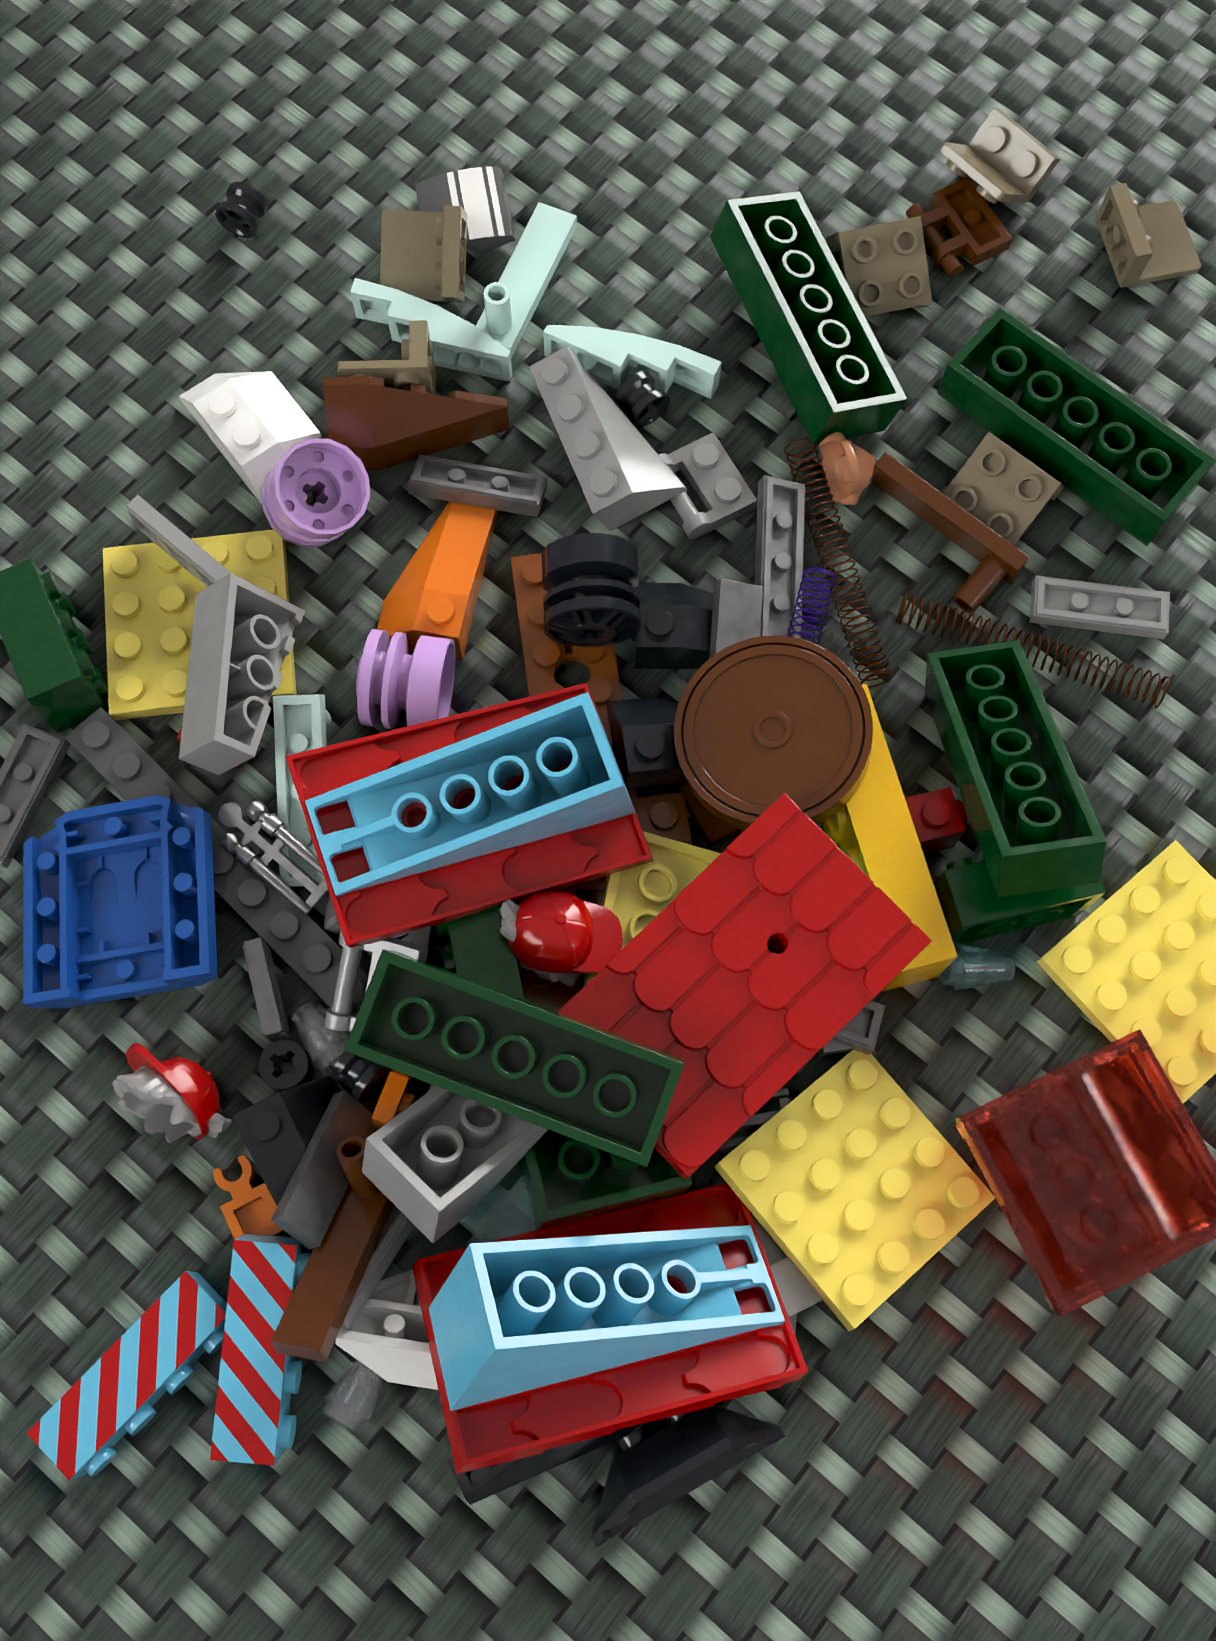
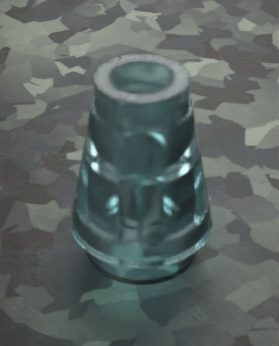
(977, 967)

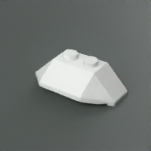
(250, 422)
(392, 1334)

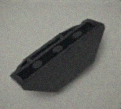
(673, 1461)

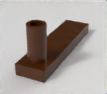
(997, 555)
(337, 1266)

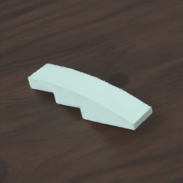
(453, 340)
(617, 355)

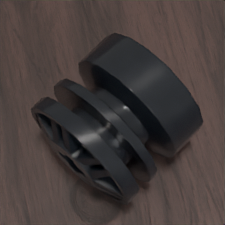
(591, 590)

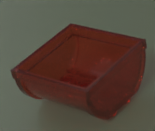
(1096, 1171)

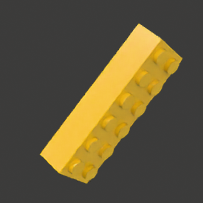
(883, 843)

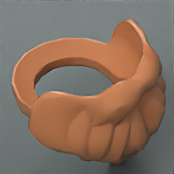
(846, 468)

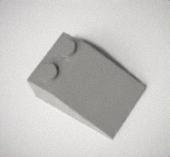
(444, 1157)

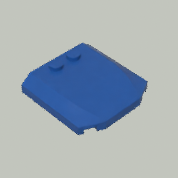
(118, 904)

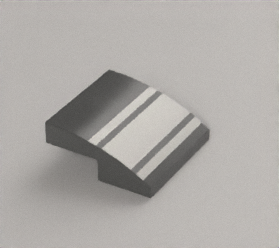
(483, 198)

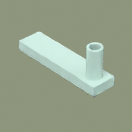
(526, 276)
(298, 727)

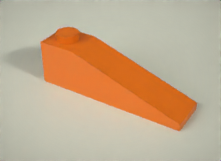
(442, 579)

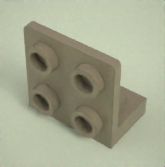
(1002, 160)
(1145, 240)
(425, 253)
(885, 265)
(415, 367)
(1002, 488)

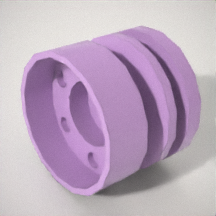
(333, 475)
(397, 681)

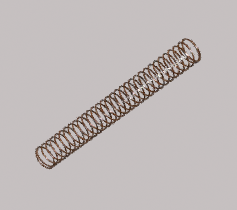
(838, 572)
(1153, 700)

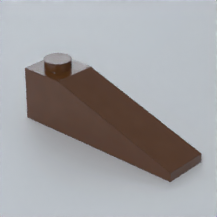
(397, 425)

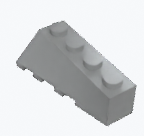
(607, 452)
(233, 670)

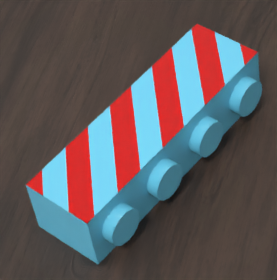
(132, 1377)
(254, 1379)

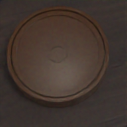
(772, 723)

